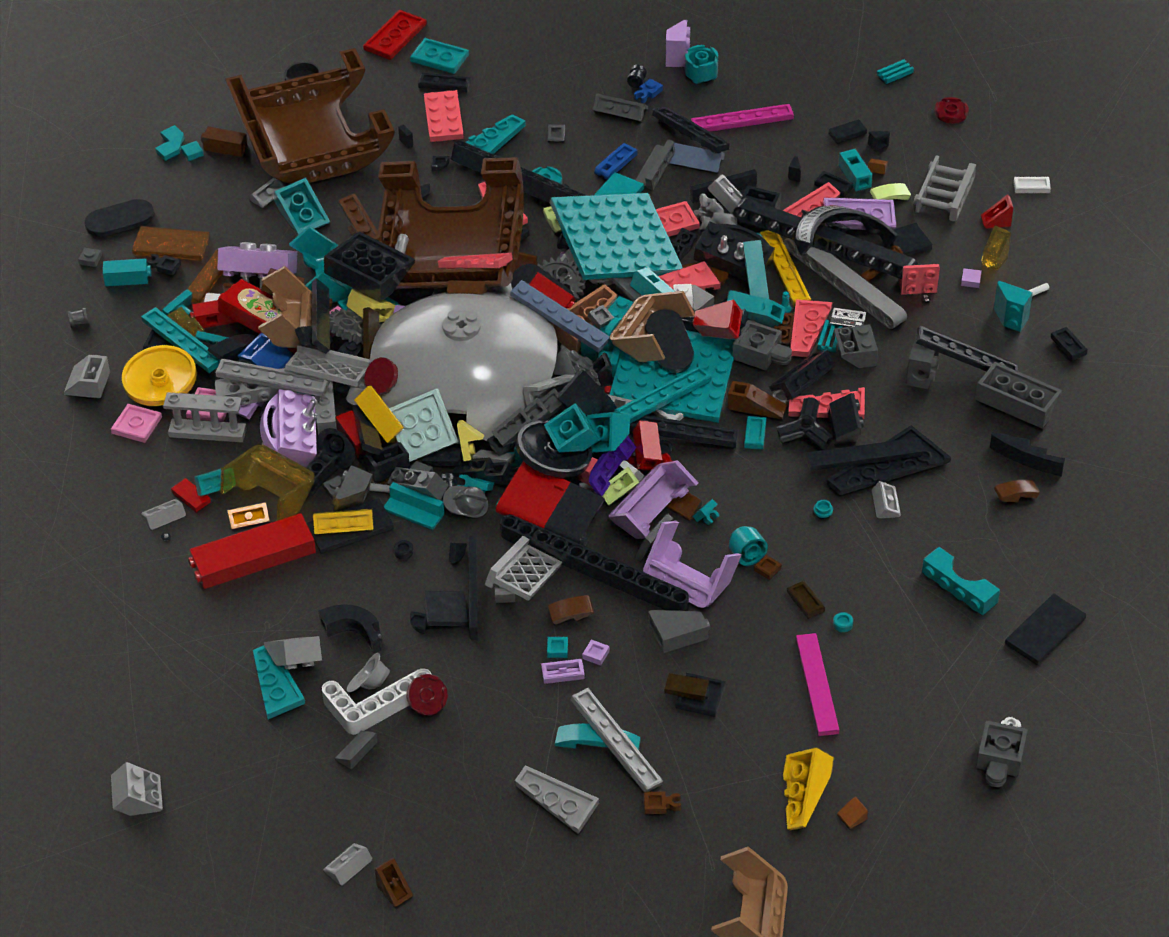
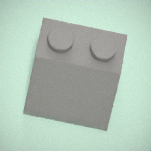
(295, 651)

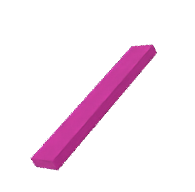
(745, 118)
(817, 684)

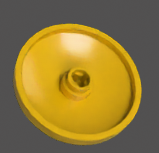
(156, 372)

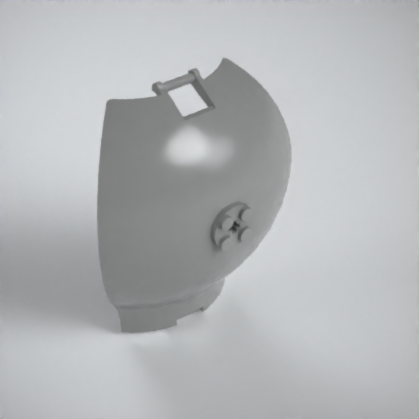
(469, 349)

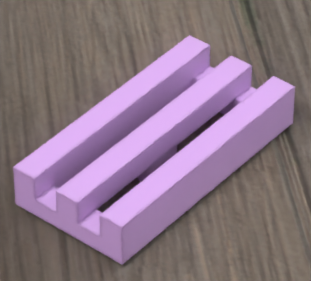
(563, 673)

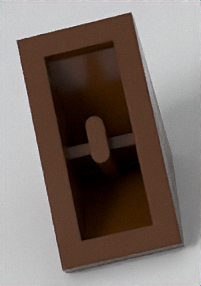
(392, 882)

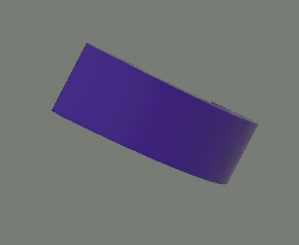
(607, 465)

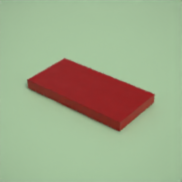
(395, 34)

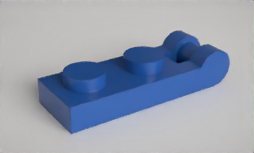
(616, 161)

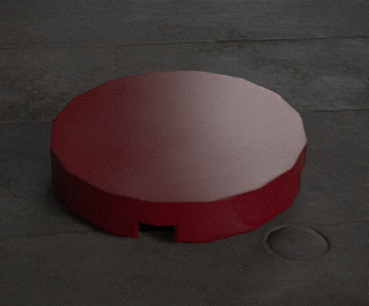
(951, 110)
(381, 375)
(427, 694)

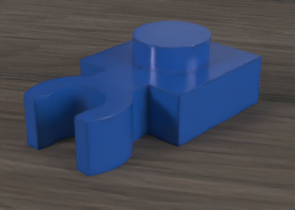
(648, 89)

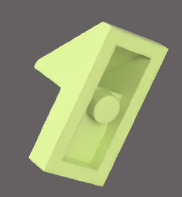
(620, 485)

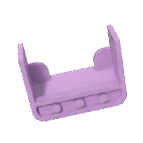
(651, 496)
(665, 565)

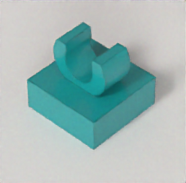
(706, 511)

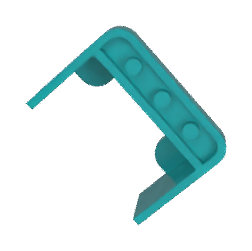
(313, 248)

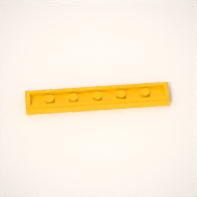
(786, 269)

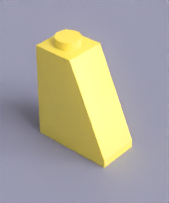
(358, 301)

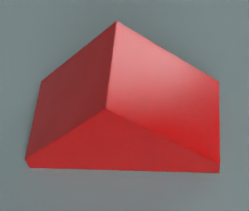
(999, 214)

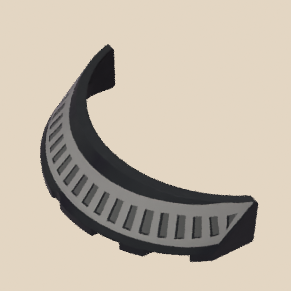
(835, 213)

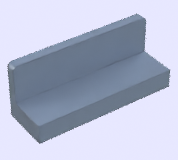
(696, 158)

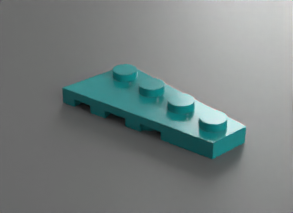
(494, 138)
(276, 684)

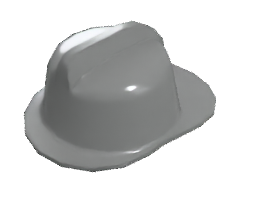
(370, 676)

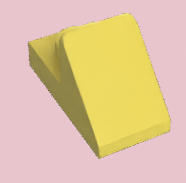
(466, 434)

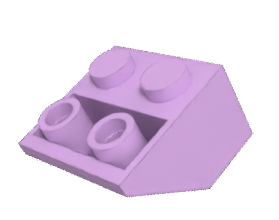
(677, 44)

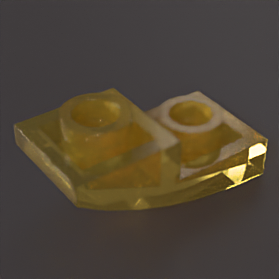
(189, 324)

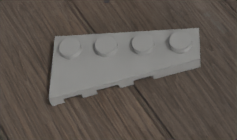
(560, 799)

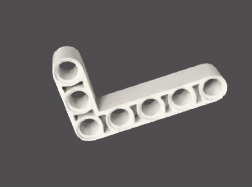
(370, 710)

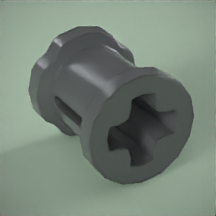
(78, 317)

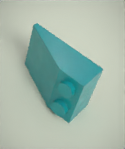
(300, 206)

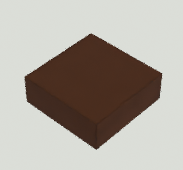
(767, 567)

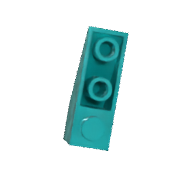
(760, 309)

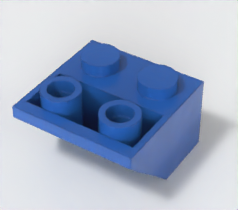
(265, 353)

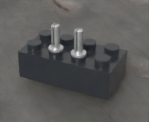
(723, 247)

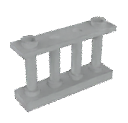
(958, 197)
(205, 430)

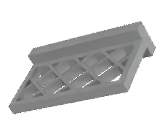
(329, 366)
(511, 562)

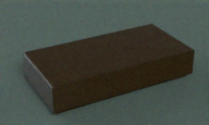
(806, 599)
(686, 686)

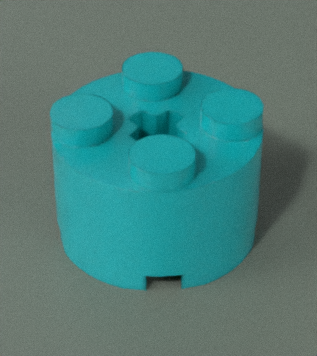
(701, 63)

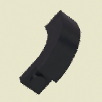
(351, 618)

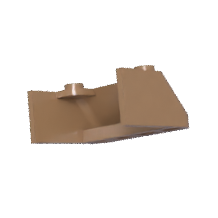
(296, 306)
(631, 331)
(763, 897)

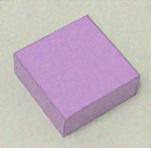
(971, 278)
(596, 652)

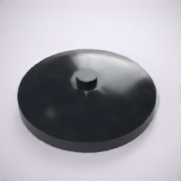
(540, 453)

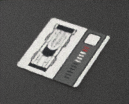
(847, 317)

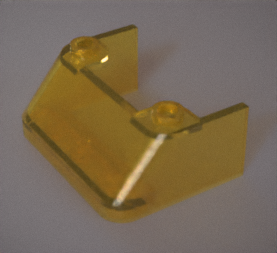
(272, 472)

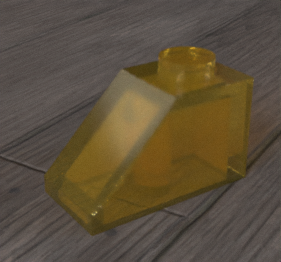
(997, 248)

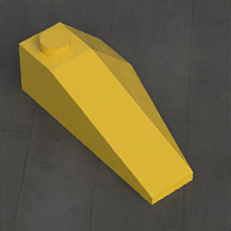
(806, 779)

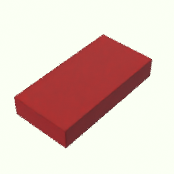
(188, 494)

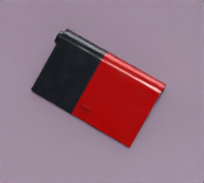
(550, 503)

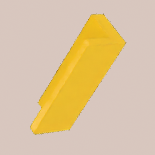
(379, 414)
(343, 521)

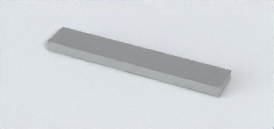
(271, 377)
(616, 740)

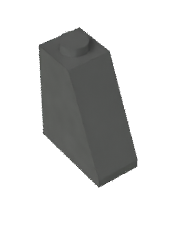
(678, 628)

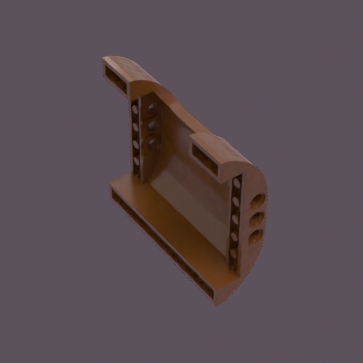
(300, 124)
(442, 232)

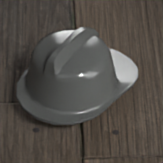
(465, 501)

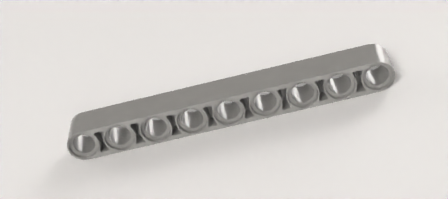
(851, 285)

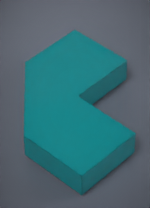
(174, 138)

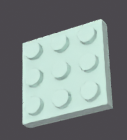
(425, 425)

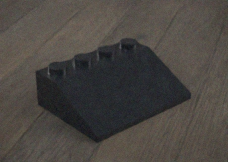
(368, 265)

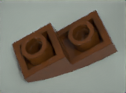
(786, 328)
(1013, 490)
(574, 607)

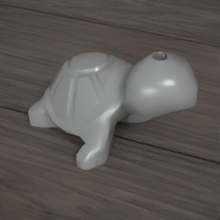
(713, 212)

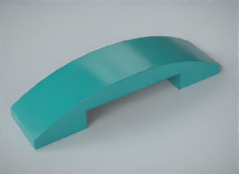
(584, 734)

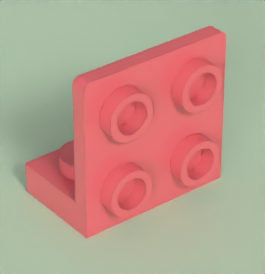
(919, 279)

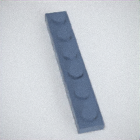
(560, 316)

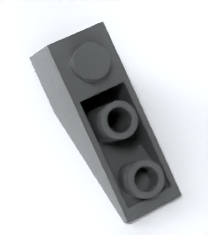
(421, 481)

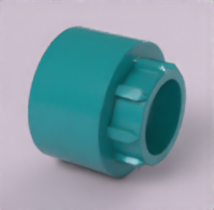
(749, 544)

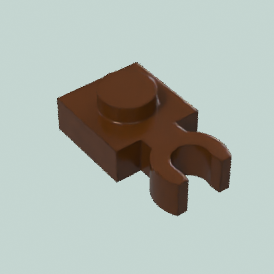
(658, 802)

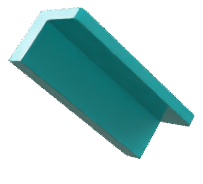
(414, 506)

